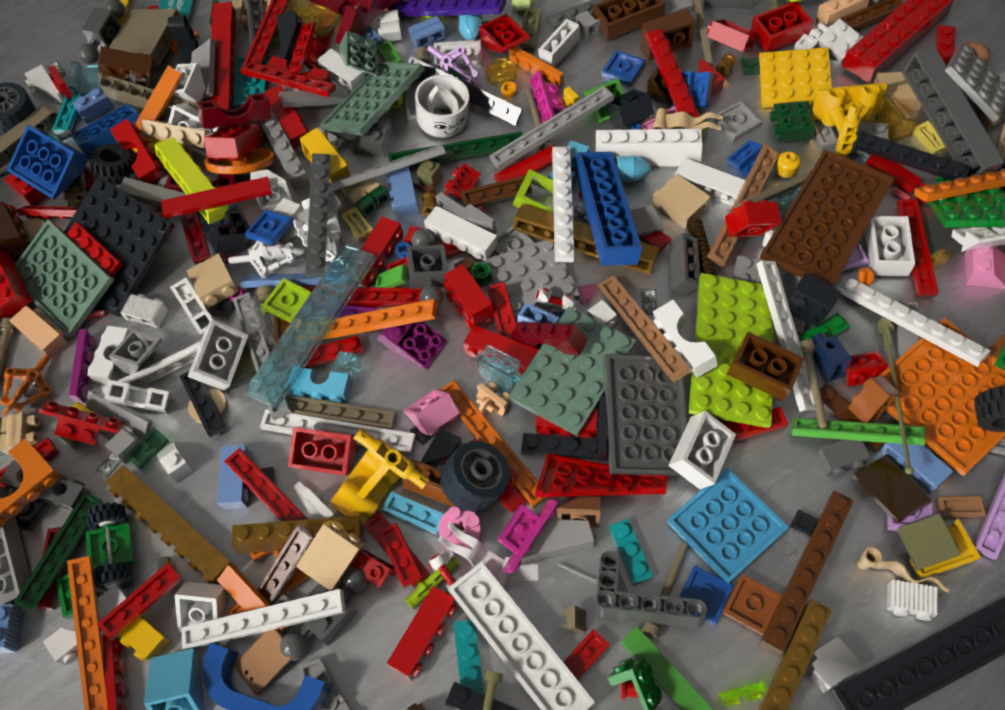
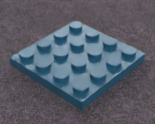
(727, 525)

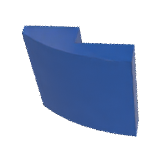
(699, 87)
(744, 157)

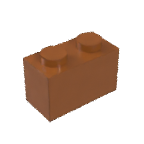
(873, 399)

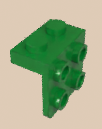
(641, 674)

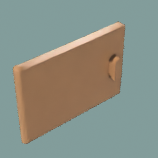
(262, 661)

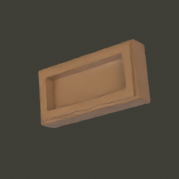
(961, 507)

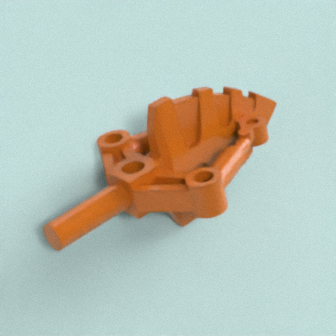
(29, 377)

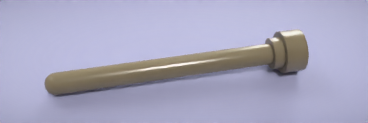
(536, 117)
(7, 328)
(808, 349)
(651, 629)

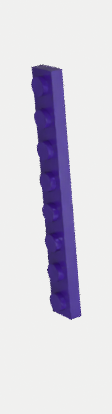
(449, 7)

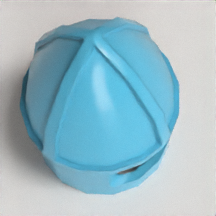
(470, 25)
(632, 168)

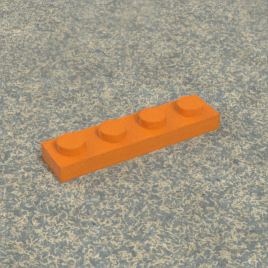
(533, 64)

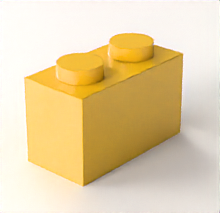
(144, 639)

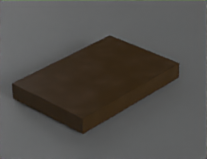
(891, 489)

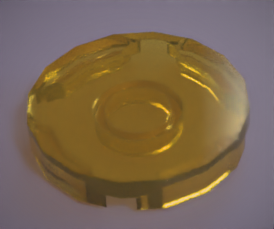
(501, 71)

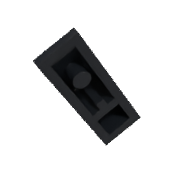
(289, 30)

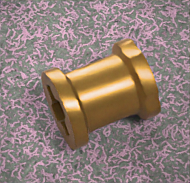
(724, 64)
(428, 203)

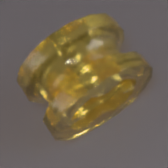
(939, 257)

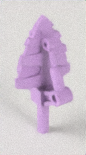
(448, 62)

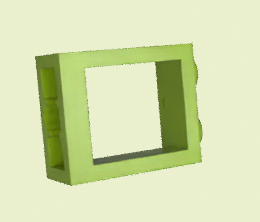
(536, 179)

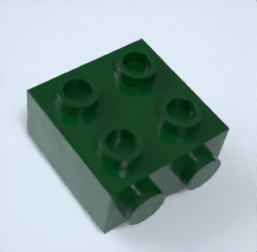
(792, 121)

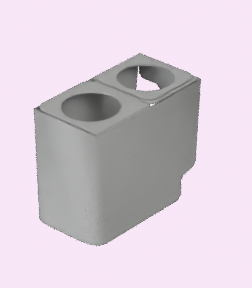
(646, 220)
(834, 664)

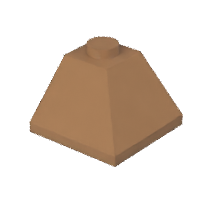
(581, 508)

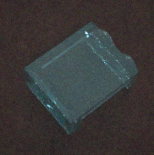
(83, 78)
(498, 368)

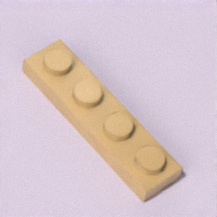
(164, 131)

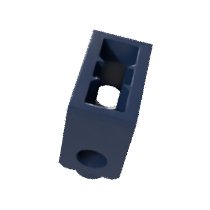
(830, 357)

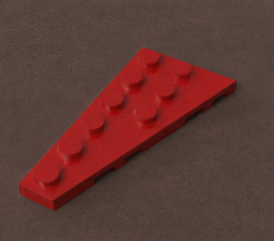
(578, 477)

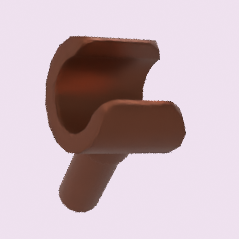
(430, 188)

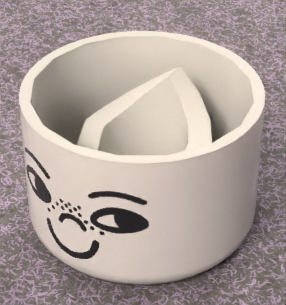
(442, 93)

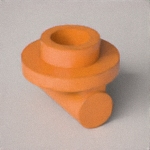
(866, 276)

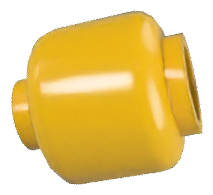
(787, 164)

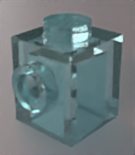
(347, 363)

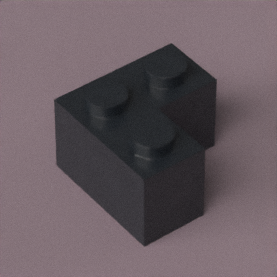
(231, 234)

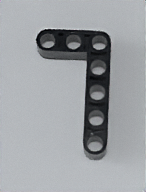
(183, 37)

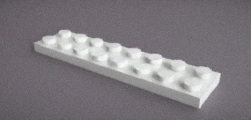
(518, 642)

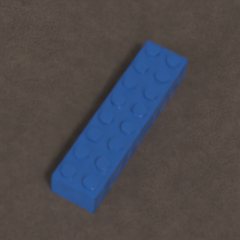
(607, 209)

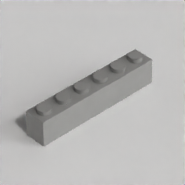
(285, 153)

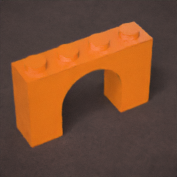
(36, 478)

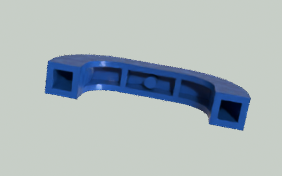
(219, 685)

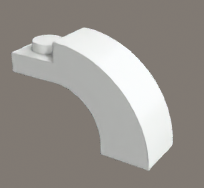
(192, 304)

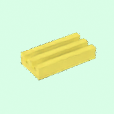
(928, 139)
(363, 233)

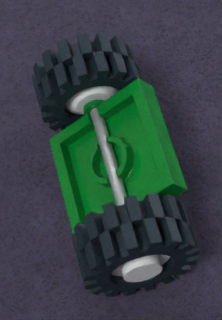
(109, 545)

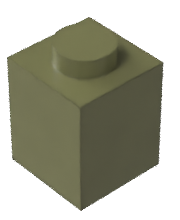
(429, 173)

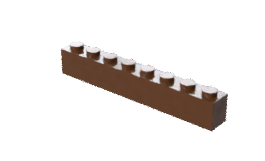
(806, 574)

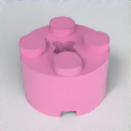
(462, 520)

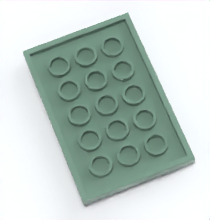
(372, 98)
(62, 278)
(569, 386)

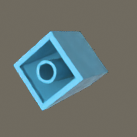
(175, 682)

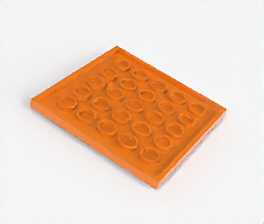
(940, 395)

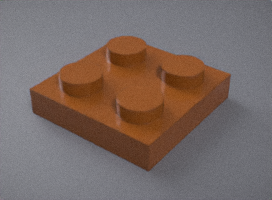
(752, 604)

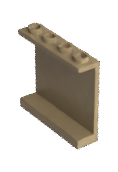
(146, 33)

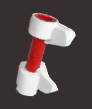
(544, 295)
(439, 562)

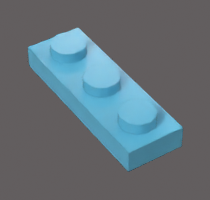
(412, 512)

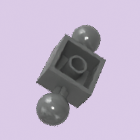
(100, 30)
(426, 266)
(329, 627)

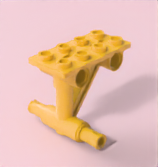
(847, 109)
(373, 478)

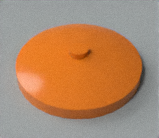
(249, 163)

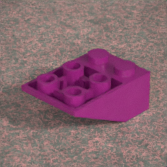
(414, 342)

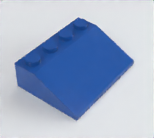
(99, 131)
(46, 162)

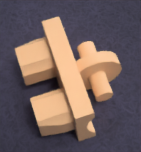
(490, 401)

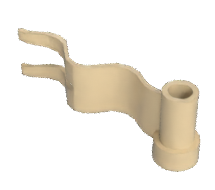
(683, 119)
(873, 558)

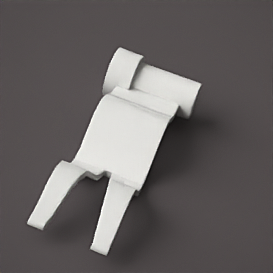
(478, 554)

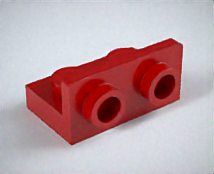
(464, 179)
(865, 366)
(375, 568)

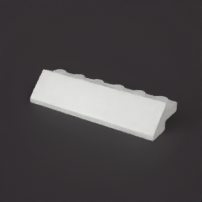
(654, 146)
(979, 237)

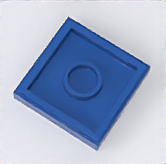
(623, 67)
(269, 227)
(710, 590)

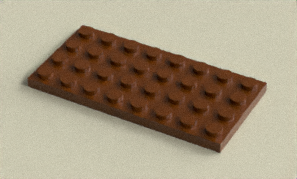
(827, 218)

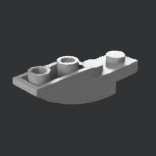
(469, 213)

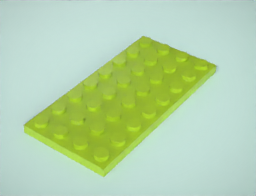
(723, 317)

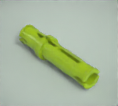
(425, 587)

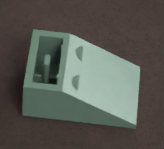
(359, 53)

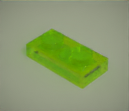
(732, 697)

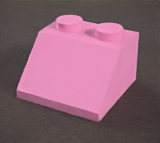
(985, 268)
(432, 411)

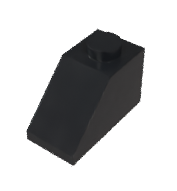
(441, 448)

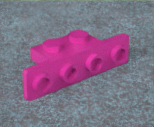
(547, 97)
(521, 532)

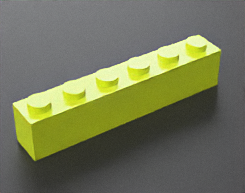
(187, 174)

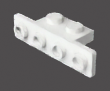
(310, 502)

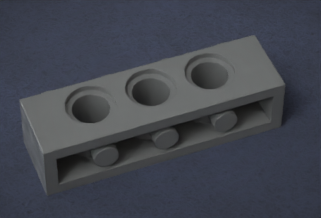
(13, 478)

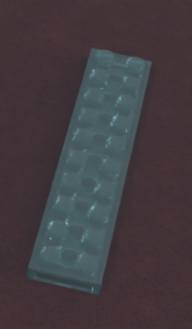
(309, 326)

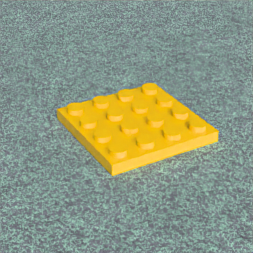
(793, 75)

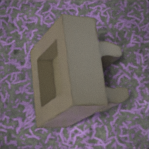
(575, 619)

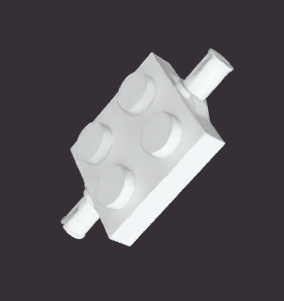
(837, 38)

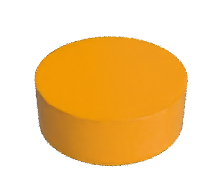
(509, 89)

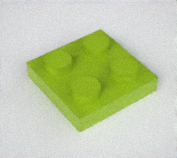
(286, 300)

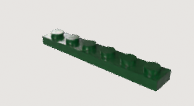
(56, 555)

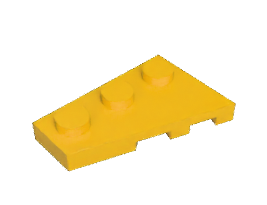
(965, 546)

